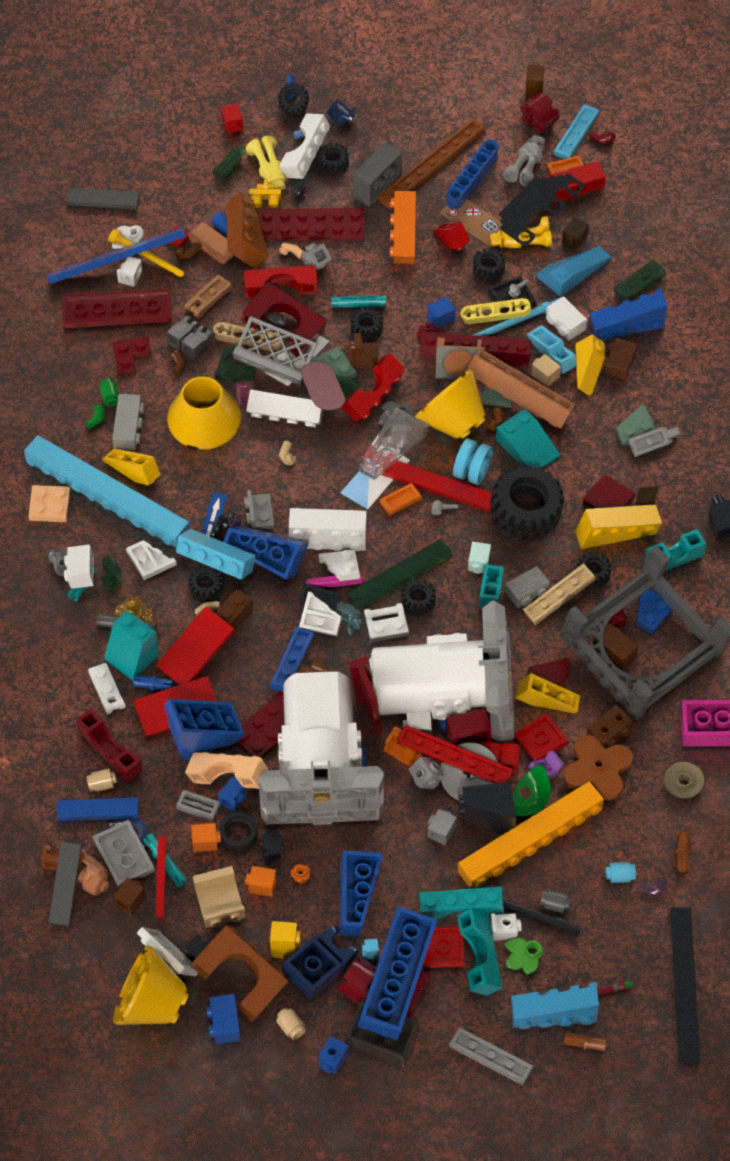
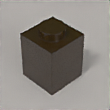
(575, 233)

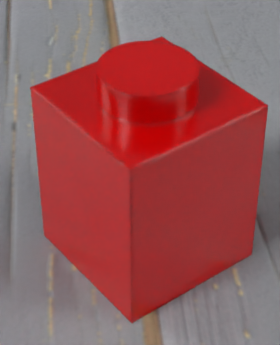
(231, 118)

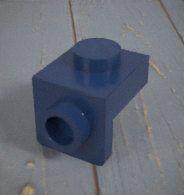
(341, 112)

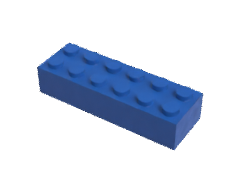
(397, 973)

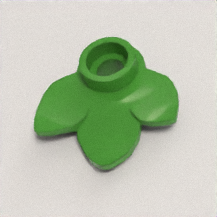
(520, 955)

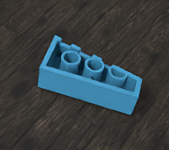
(556, 1007)

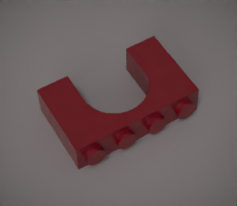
(271, 300)

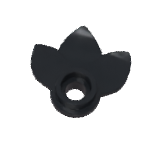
(221, 522)

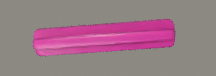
(332, 581)

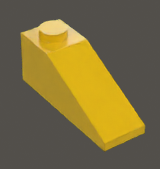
(589, 360)
(133, 465)
(546, 694)

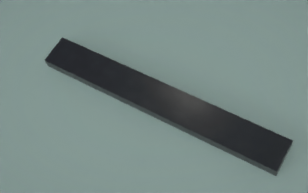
(684, 985)

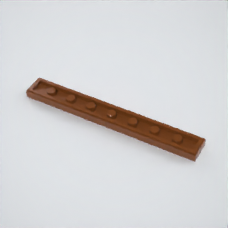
(433, 161)

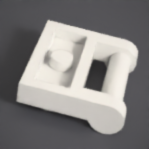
(386, 628)

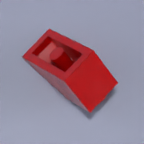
(452, 235)

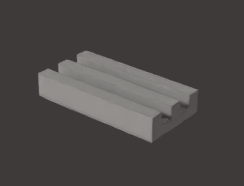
(212, 811)

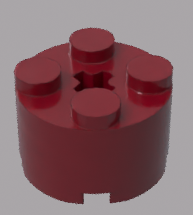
(539, 112)
(358, 980)

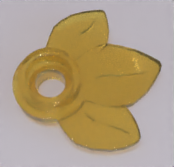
(136, 607)

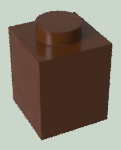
(129, 895)

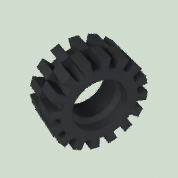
(293, 109)
(333, 166)
(492, 257)
(367, 315)
(599, 561)
(418, 587)
(205, 593)

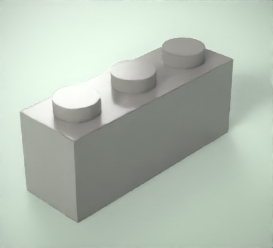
(128, 422)

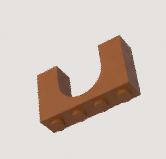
(230, 946)

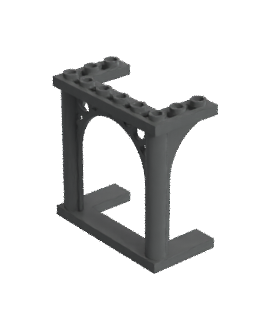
(578, 627)

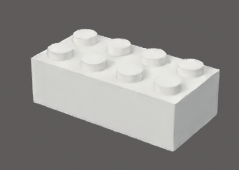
(329, 528)

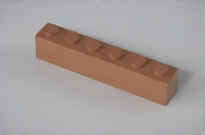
(520, 388)

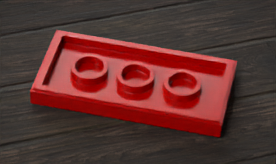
(195, 647)
(151, 707)

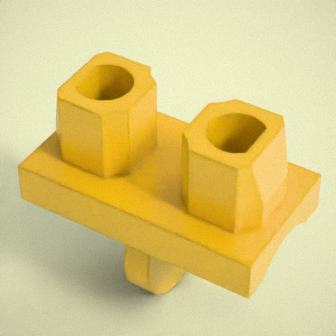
(266, 192)

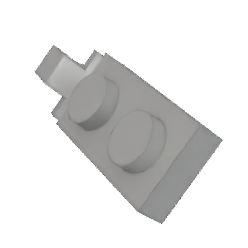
(652, 440)

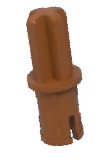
(683, 852)
(585, 1041)

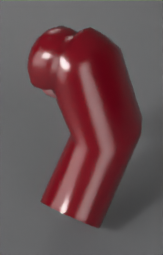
(603, 138)

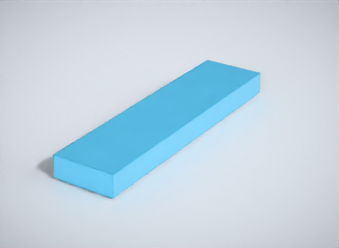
(576, 132)

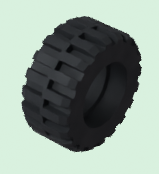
(532, 482)

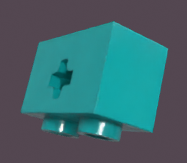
(491, 585)

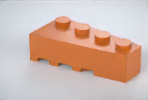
(404, 227)

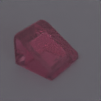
(243, 390)

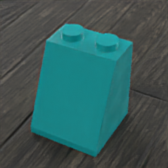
(131, 645)

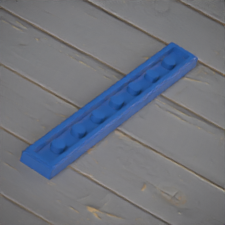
(116, 255)

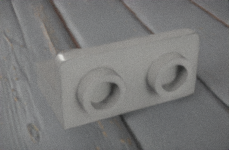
(260, 511)

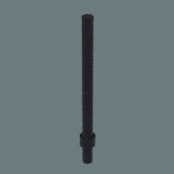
(559, 923)

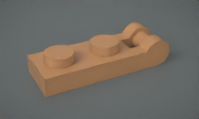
(208, 296)

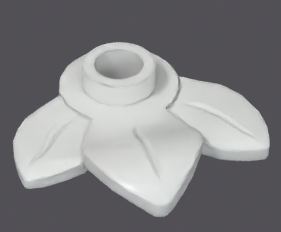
(128, 234)

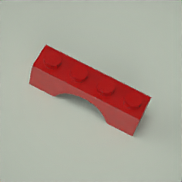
(301, 278)
(385, 372)

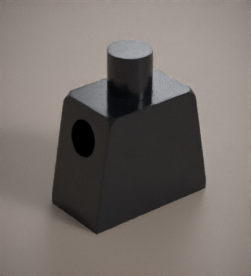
(720, 517)

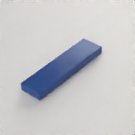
(292, 657)
(97, 809)

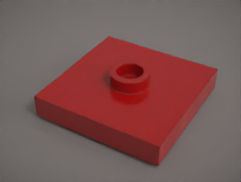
(541, 737)
(445, 948)

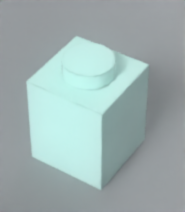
(478, 557)

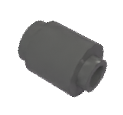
(555, 900)

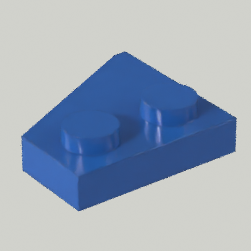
(652, 611)

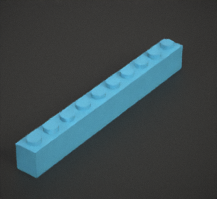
(106, 491)

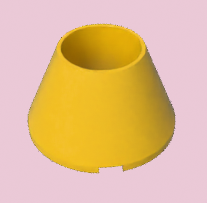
(206, 426)

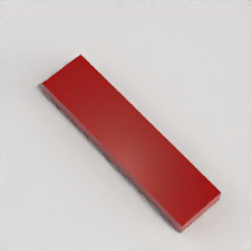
(161, 878)

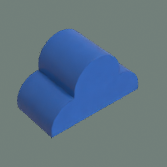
(202, 725)

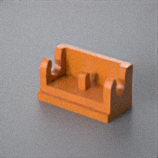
(400, 752)

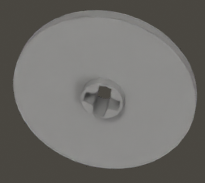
(456, 779)

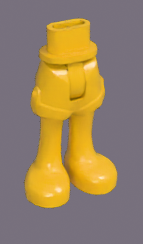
(541, 231)

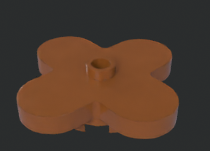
(598, 766)

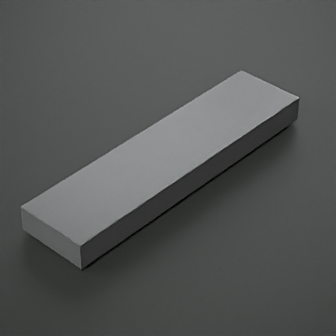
(491, 1056)

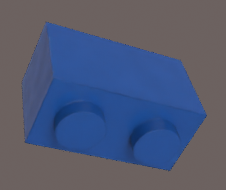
(224, 1019)

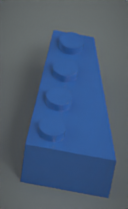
(630, 317)
(357, 883)

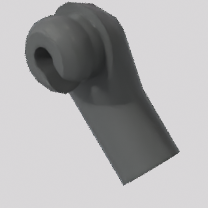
(277, 319)

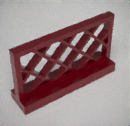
(363, 691)

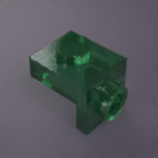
(112, 571)

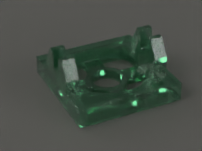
(230, 374)

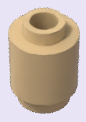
(101, 780)
(290, 1023)

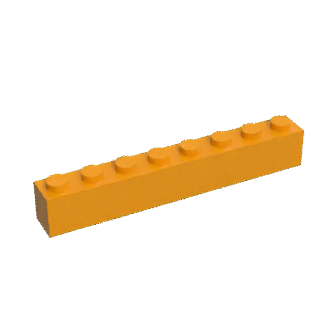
(530, 835)

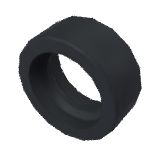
(234, 818)

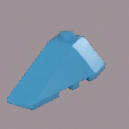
(569, 272)

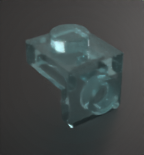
(349, 615)

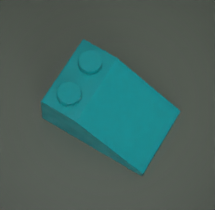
(526, 441)

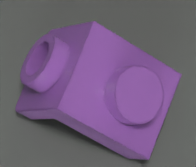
(551, 763)

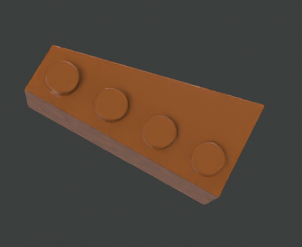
(244, 231)

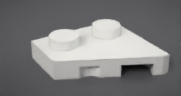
(149, 560)

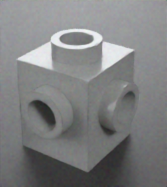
(316, 255)
(426, 773)

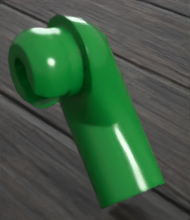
(98, 416)

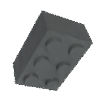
(377, 174)

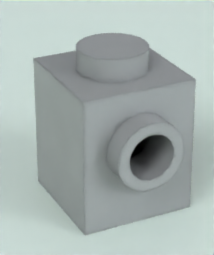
(441, 826)

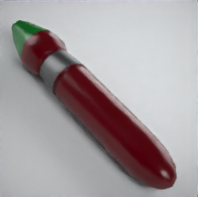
(622, 985)

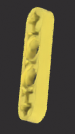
(495, 307)

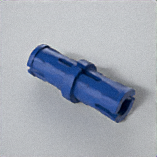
(152, 683)

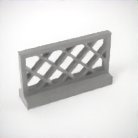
(264, 362)

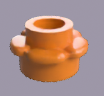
(300, 878)

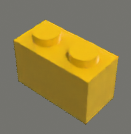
(284, 939)

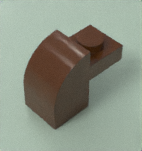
(362, 355)

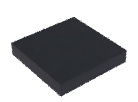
(500, 293)

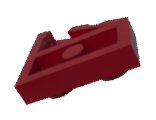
(552, 671)

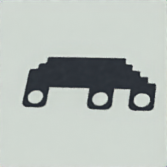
(533, 197)

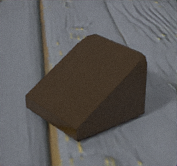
(647, 496)

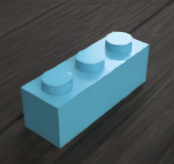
(371, 951)

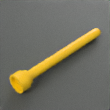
(117, 238)

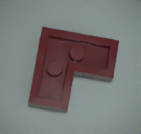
(127, 350)

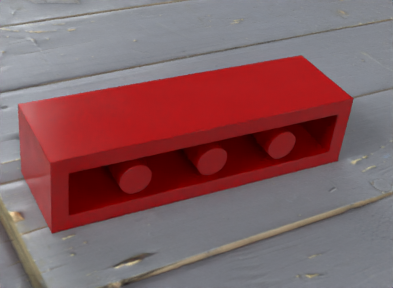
(589, 174)

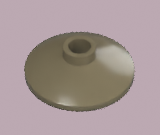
(684, 772)

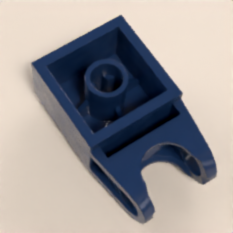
(325, 960)

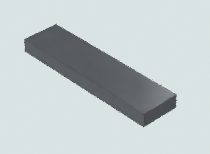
(103, 198)
(65, 884)

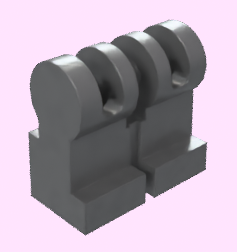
(189, 337)

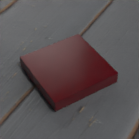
(608, 494)

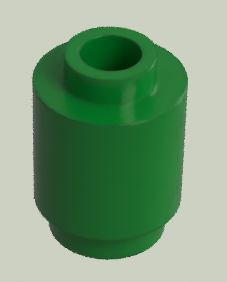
(109, 392)

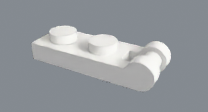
(106, 688)

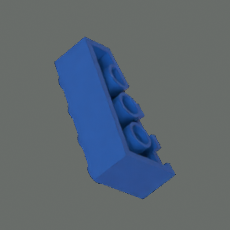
(272, 551)

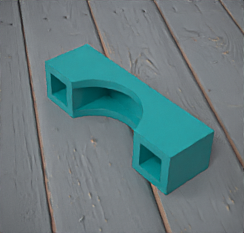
(442, 903)
(477, 930)

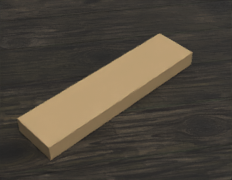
(559, 594)

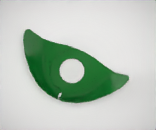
(539, 785)

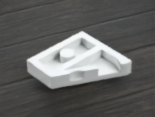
(342, 564)
(319, 617)

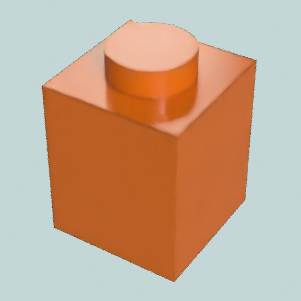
(205, 837)
(261, 881)

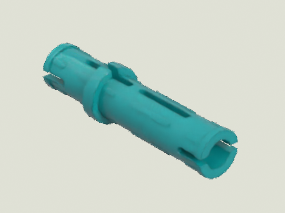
(359, 301)
(172, 869)

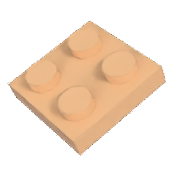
(49, 503)

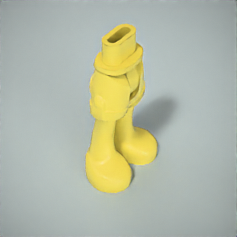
(271, 169)

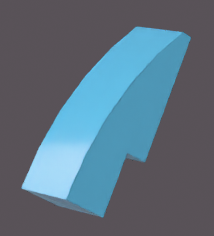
(553, 347)

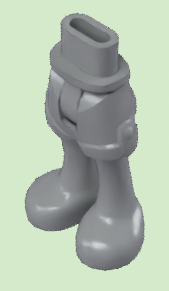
(530, 151)

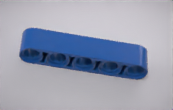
(472, 174)

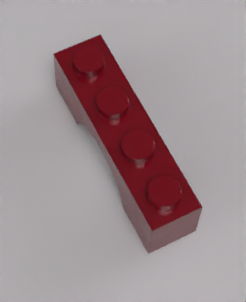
(99, 737)

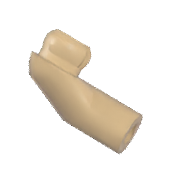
(284, 454)

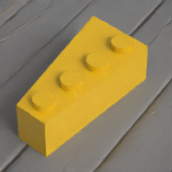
(617, 524)

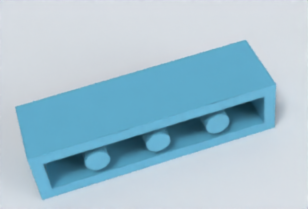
(215, 553)

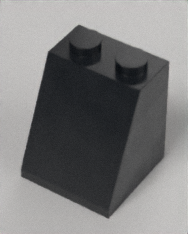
(488, 807)

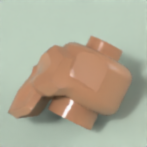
(94, 876)

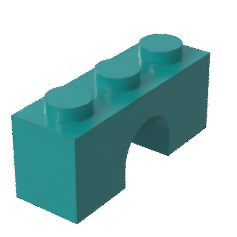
(687, 549)

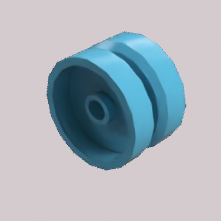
(472, 461)

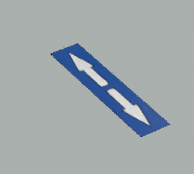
(214, 511)

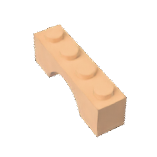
(206, 767)

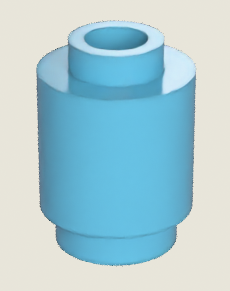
(620, 872)

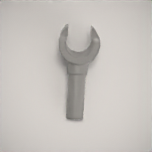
(514, 289)
(438, 506)

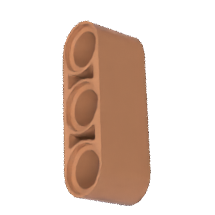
(211, 242)

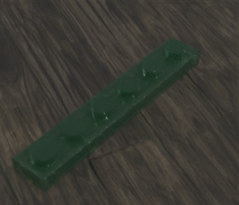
(399, 574)

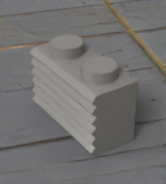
(527, 587)

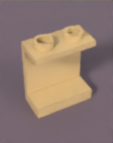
(218, 897)

